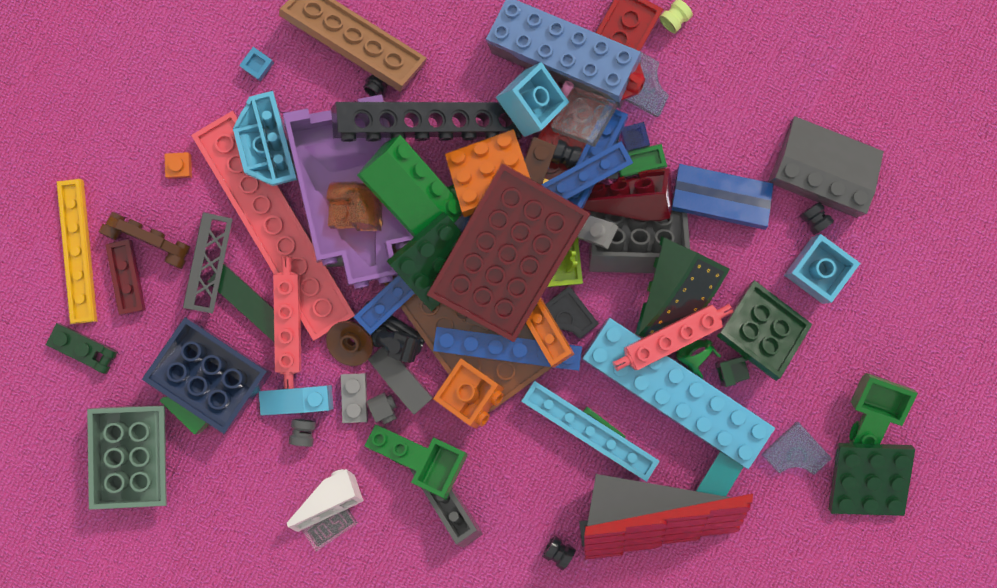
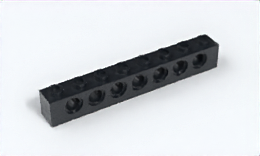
(419, 112)

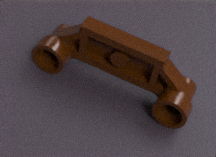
(116, 225)

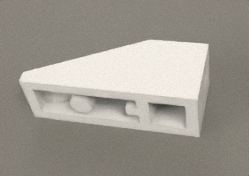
(328, 499)

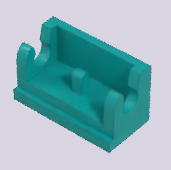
(720, 476)

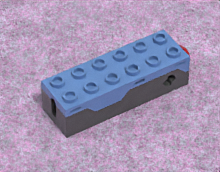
(567, 51)

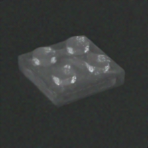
(584, 116)

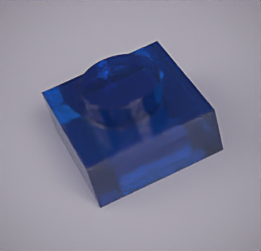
(635, 137)

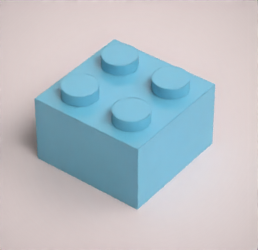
(532, 99)
(822, 269)

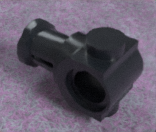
(397, 344)

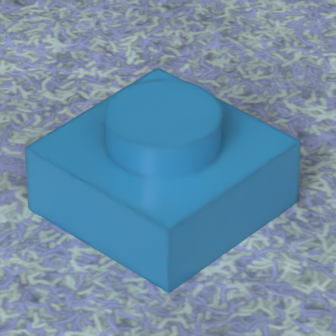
(256, 64)

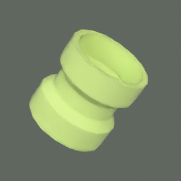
(675, 16)

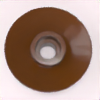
(344, 349)

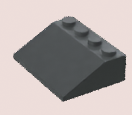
(827, 168)
(637, 243)

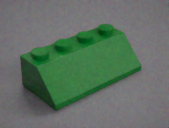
(408, 186)

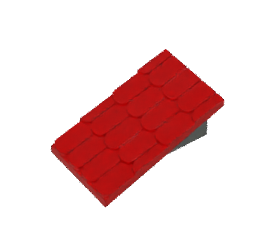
(645, 515)

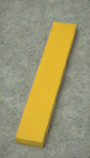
(76, 251)

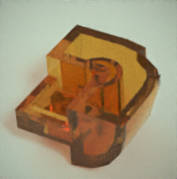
(353, 207)

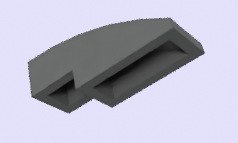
(401, 380)

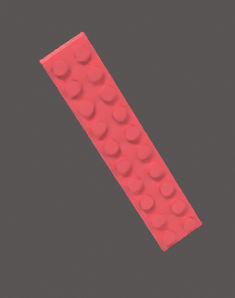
(274, 228)

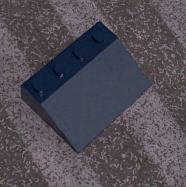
(206, 375)

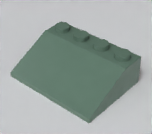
(126, 457)

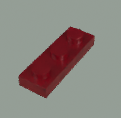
(125, 277)

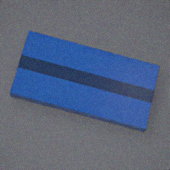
(722, 196)

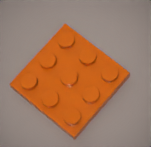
(477, 164)

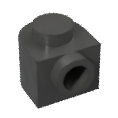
(382, 408)

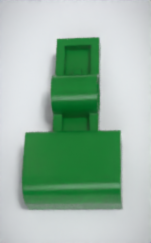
(880, 403)
(434, 466)

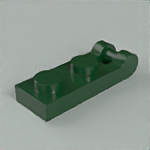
(81, 348)

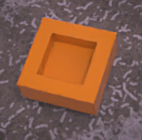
(178, 165)

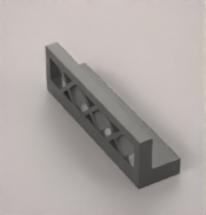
(197, 262)

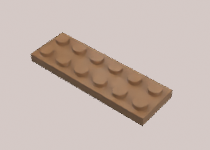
(355, 39)

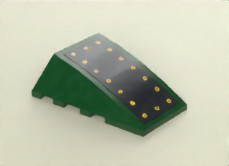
(680, 286)

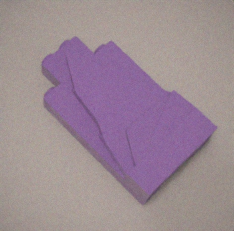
(325, 160)

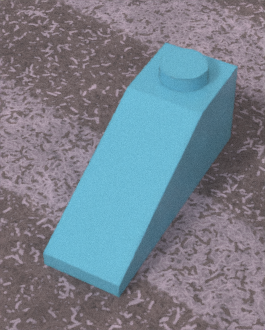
(296, 400)

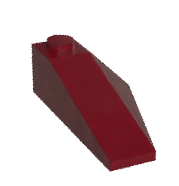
(636, 198)

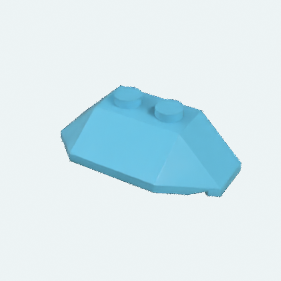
(263, 141)

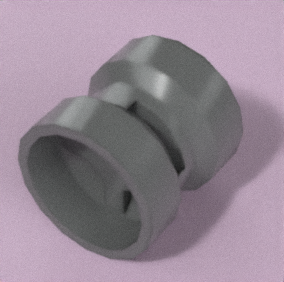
(302, 438)

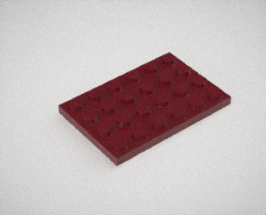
(508, 252)

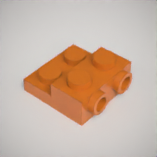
(469, 394)

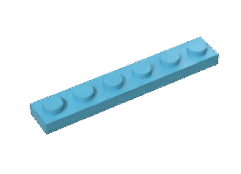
(590, 431)

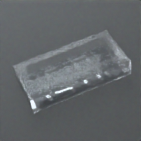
(329, 529)

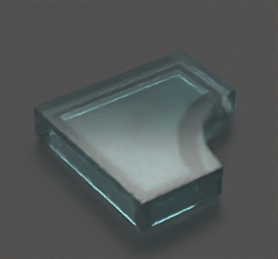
(652, 96)
(796, 449)

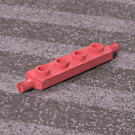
(287, 322)
(673, 337)

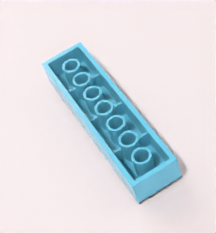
(681, 396)

